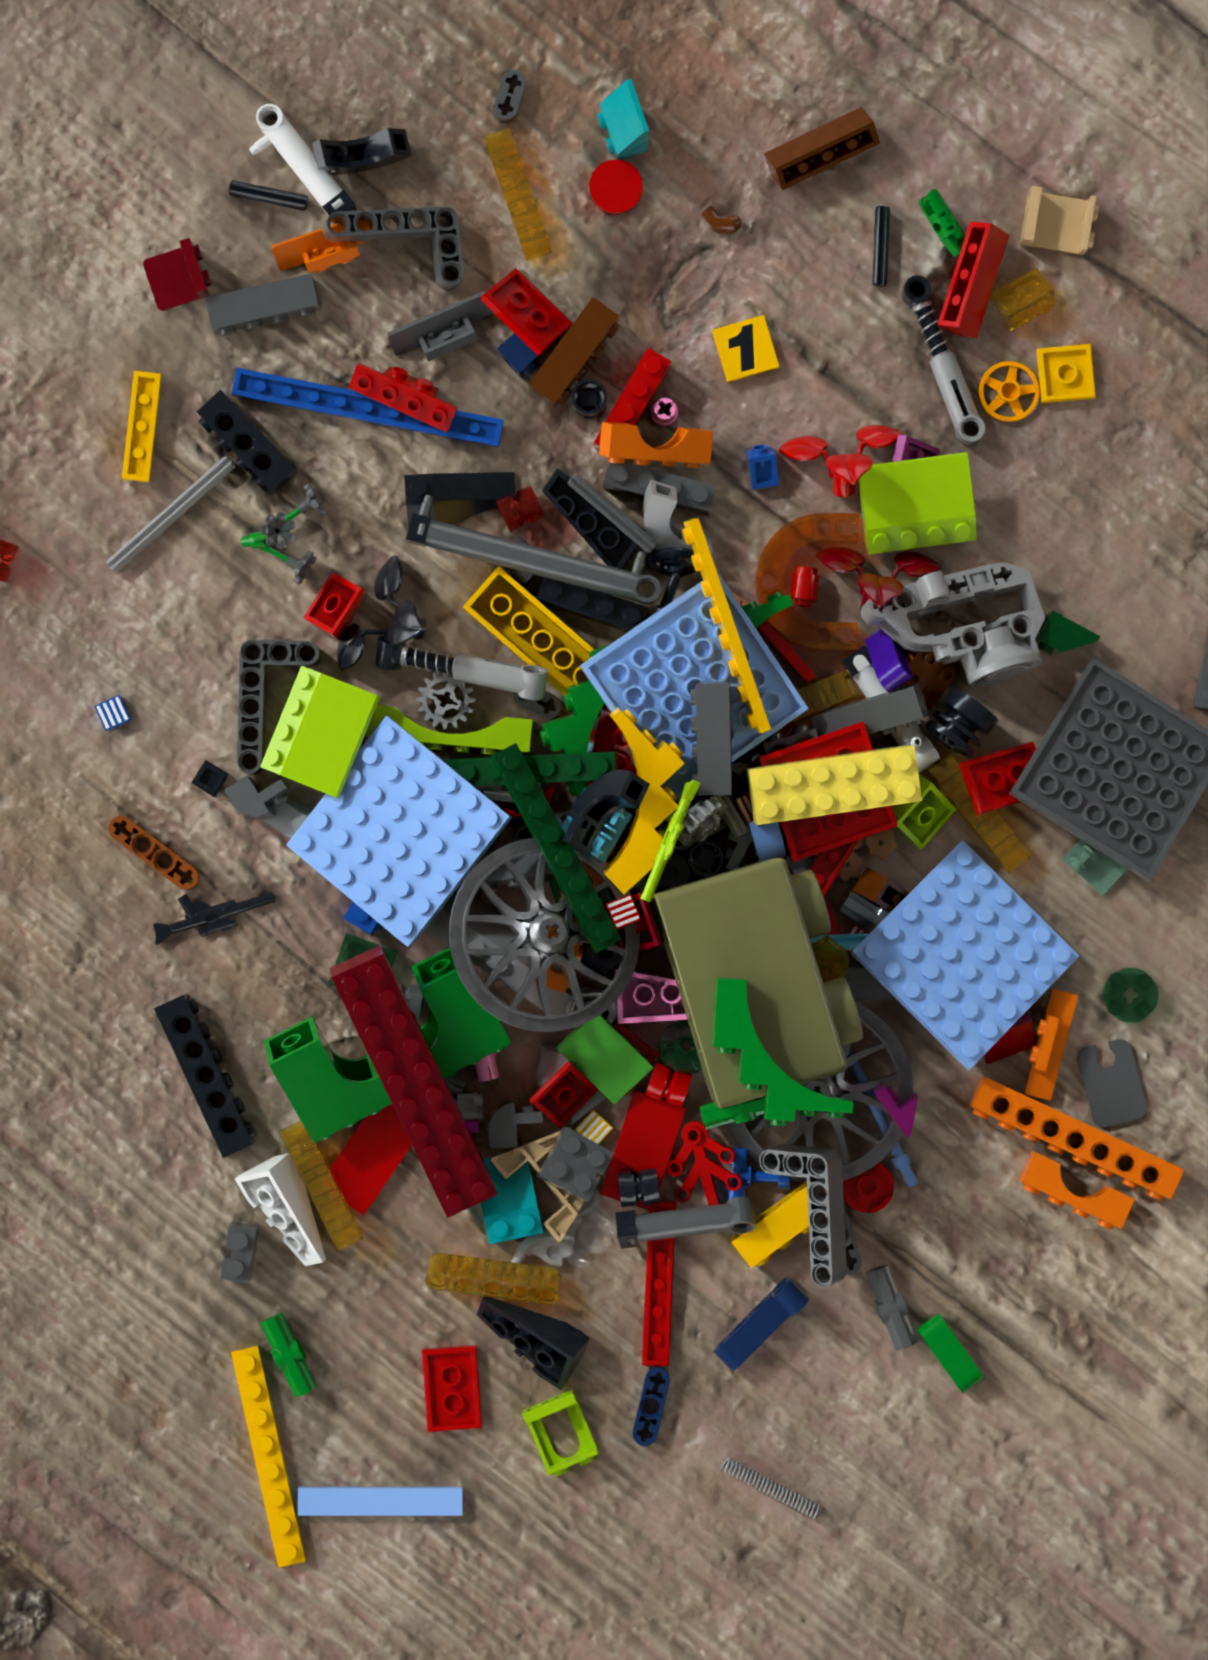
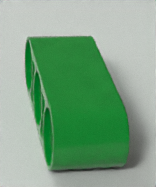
(950, 1353)

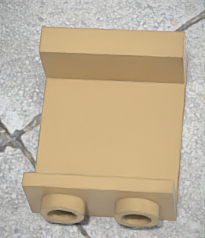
(1058, 222)

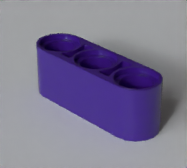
(888, 660)

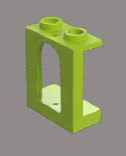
(553, 1462)

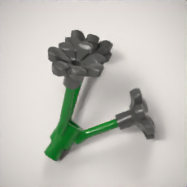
(279, 532)

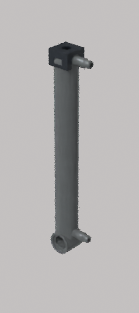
(529, 558)

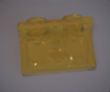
(1024, 299)
(830, 958)

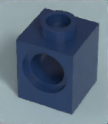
(518, 355)

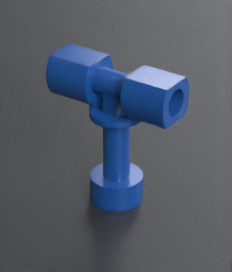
(746, 1171)

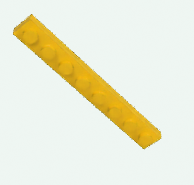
(722, 615)
(268, 1456)

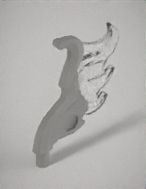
(581, 1238)

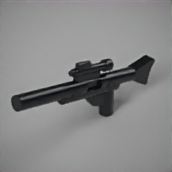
(215, 916)

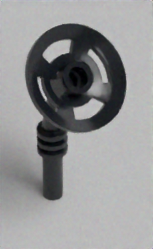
(675, 570)

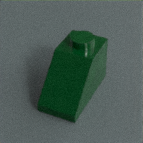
(1062, 635)

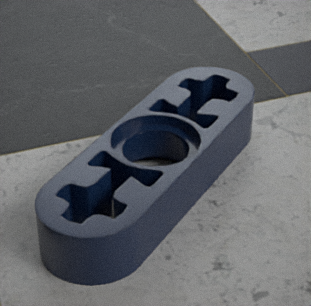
(653, 1427)

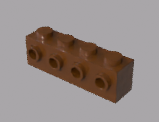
(822, 148)
(574, 352)

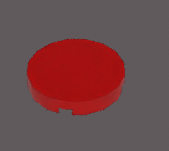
(615, 187)
(869, 1190)

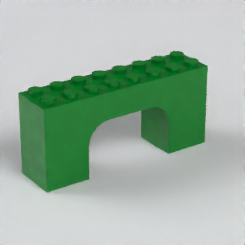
(340, 1091)

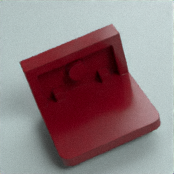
(177, 276)

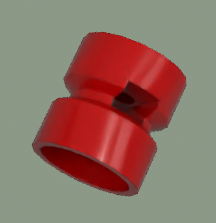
(668, 1085)

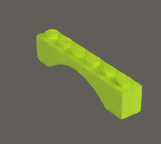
(489, 740)

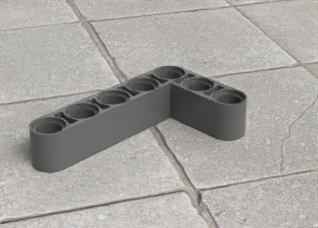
(406, 230)
(258, 692)
(818, 1204)

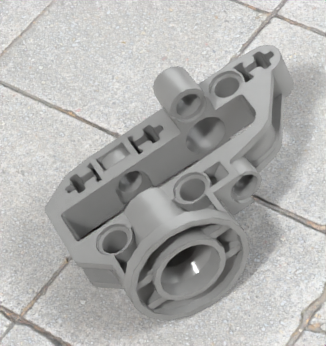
(997, 648)

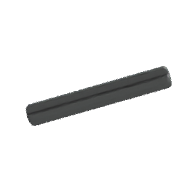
(612, 513)

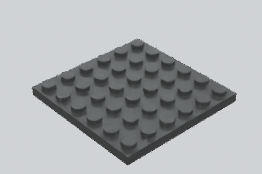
(1117, 770)

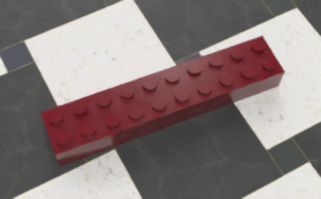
(413, 1080)

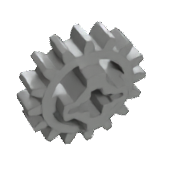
(440, 712)
(702, 820)

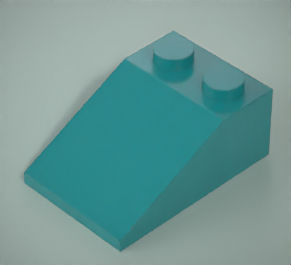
(624, 122)
(515, 1208)

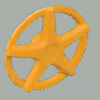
(1008, 391)

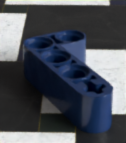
(760, 1323)

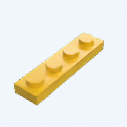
(142, 426)

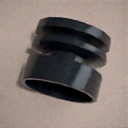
(961, 723)

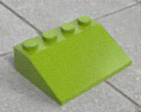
(917, 503)
(320, 732)

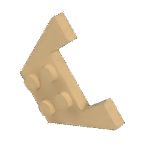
(535, 1154)

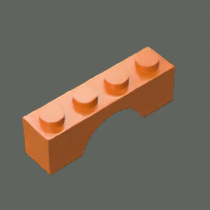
(624, 442)
(1107, 1204)

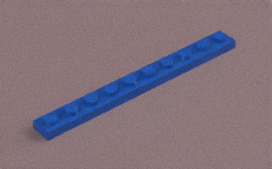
(356, 406)

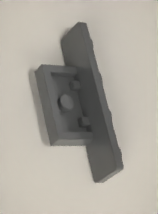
(441, 330)

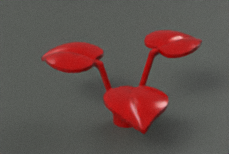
(844, 468)

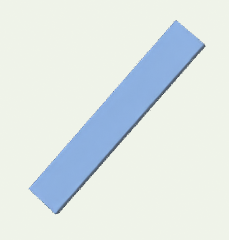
(380, 1501)

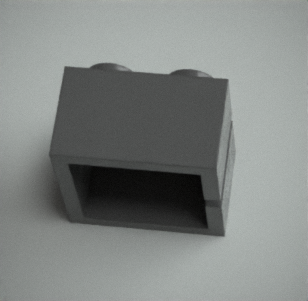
(574, 1164)

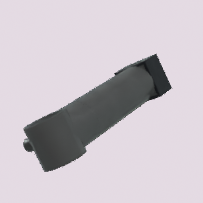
(734, 1217)

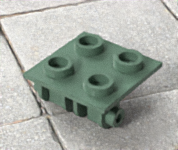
(1094, 866)

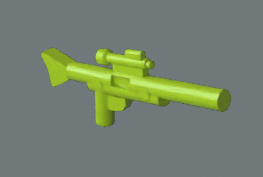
(672, 832)

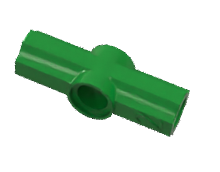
(739, 1113)
(288, 1354)

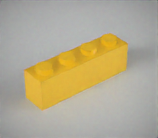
(775, 1228)

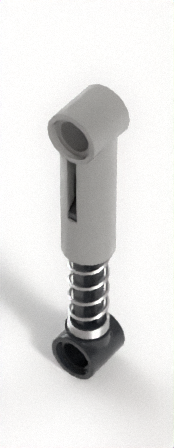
(944, 364)
(525, 680)

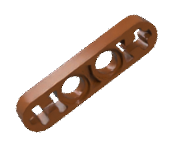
(152, 855)

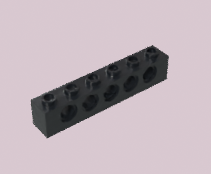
(226, 1141)

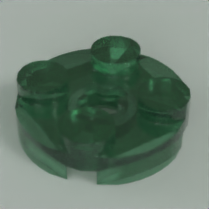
(1142, 985)
(674, 1055)

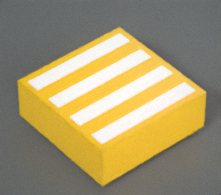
(594, 1127)

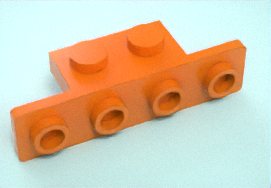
(316, 250)
(1052, 1038)

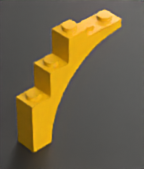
(655, 767)

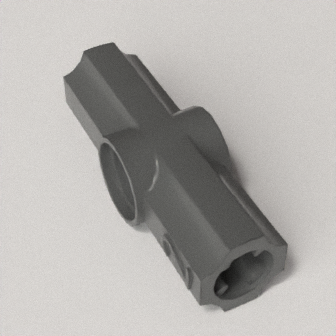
(862, 911)
(891, 1307)

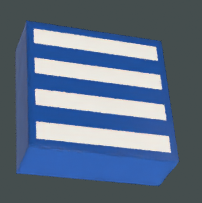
(112, 713)

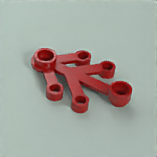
(703, 1166)

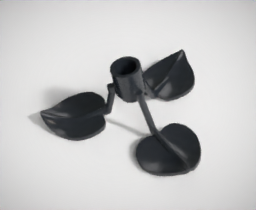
(404, 623)

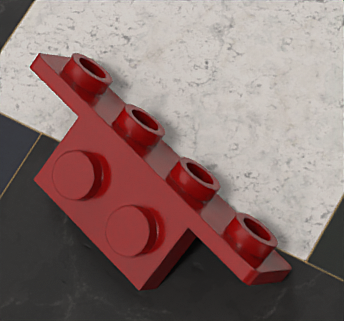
(404, 394)

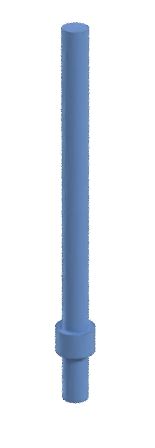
(901, 1159)

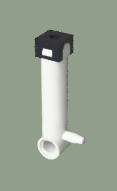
(301, 161)
(862, 671)

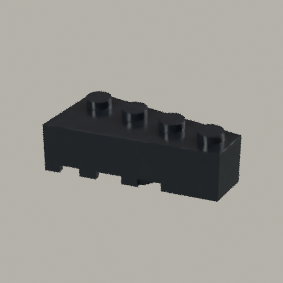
(600, 533)

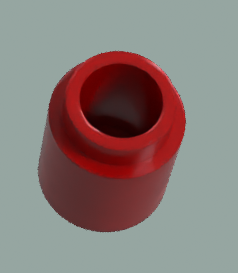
(805, 586)

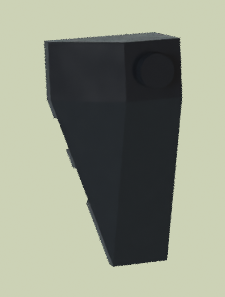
(457, 494)
(545, 1341)

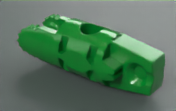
(943, 221)

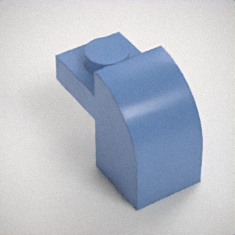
(767, 841)

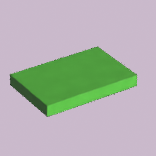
(605, 1057)

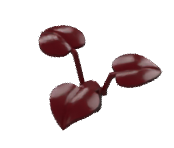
(877, 587)

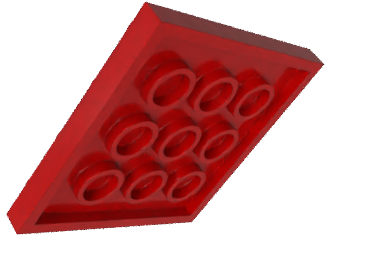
(825, 832)

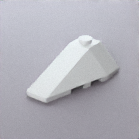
(283, 1197)

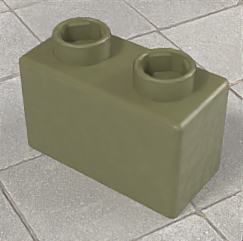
(758, 929)

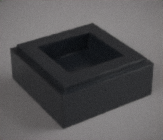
(210, 778)

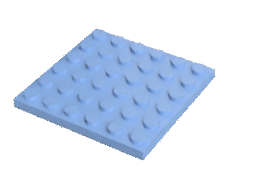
(667, 655)
(399, 832)
(965, 955)

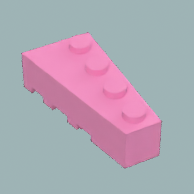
(650, 1000)

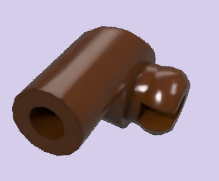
(721, 224)

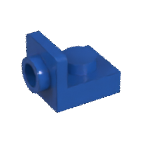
(762, 466)
(361, 919)

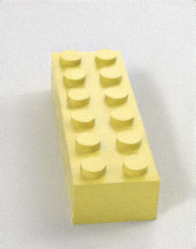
(834, 784)

